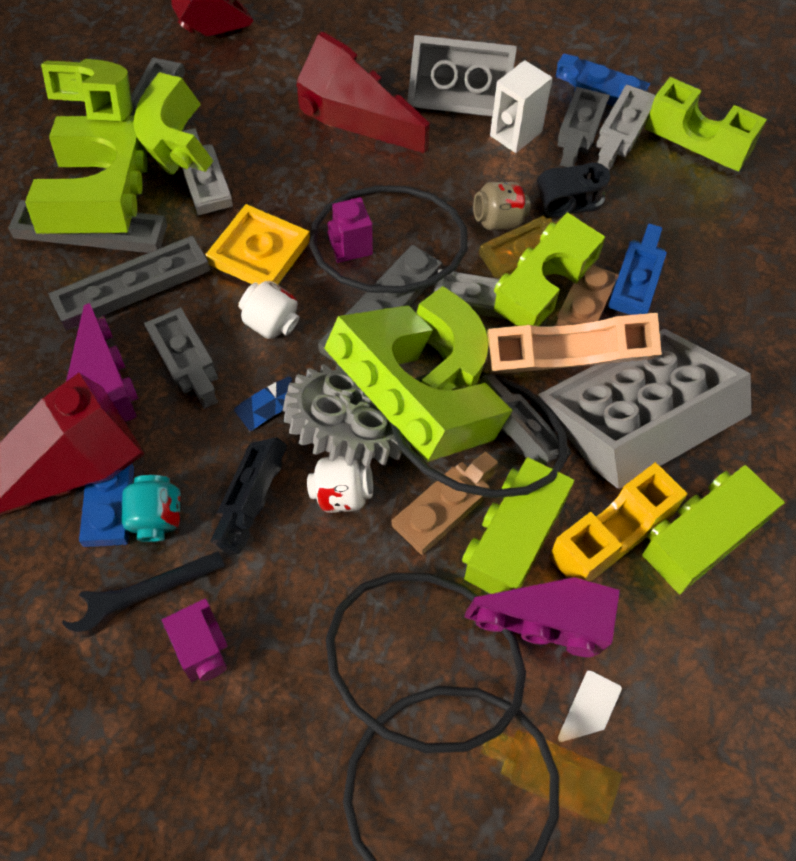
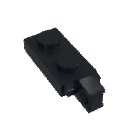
(247, 494)

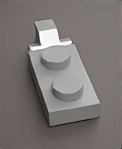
(624, 124)
(209, 187)

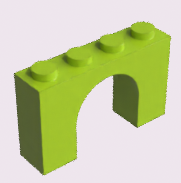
(94, 202)
(430, 419)

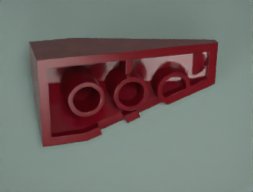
(211, 16)
(349, 98)
(64, 444)

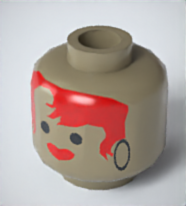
(501, 206)

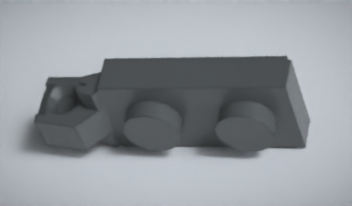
(581, 124)
(184, 355)
(526, 426)

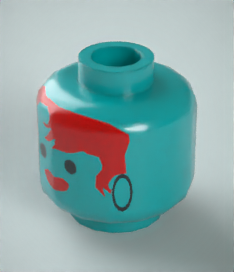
(151, 507)

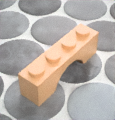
(576, 345)

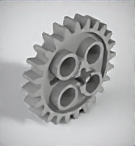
(338, 418)

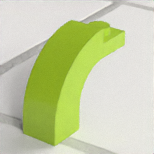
(96, 82)
(160, 122)
(457, 337)

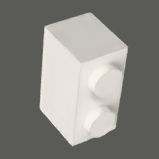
(520, 106)

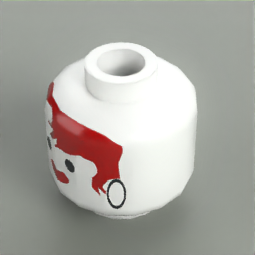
(269, 309)
(339, 485)

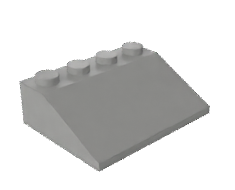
(649, 409)

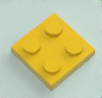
(258, 247)

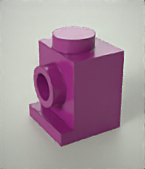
(350, 230)
(197, 641)

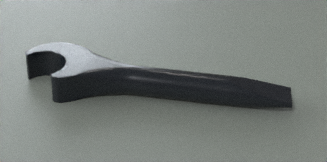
(107, 605)

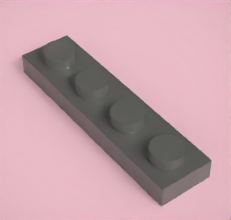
(144, 233)
(410, 268)
(130, 281)

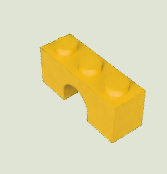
(603, 539)

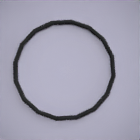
(389, 289)
(497, 493)
(453, 691)
(387, 734)

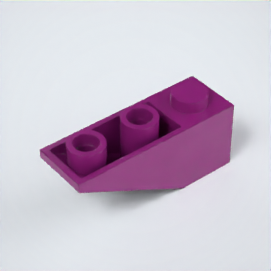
(101, 363)
(558, 612)

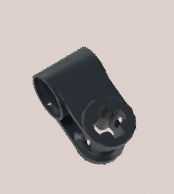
(570, 190)

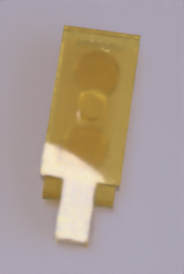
(505, 251)
(583, 783)

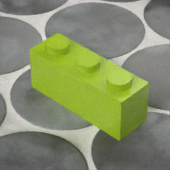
(710, 527)
(516, 530)

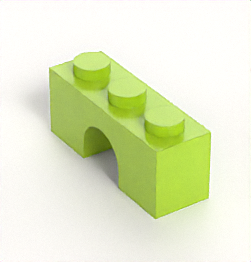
(678, 119)
(564, 250)

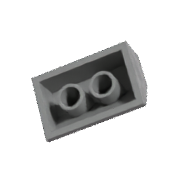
(457, 74)

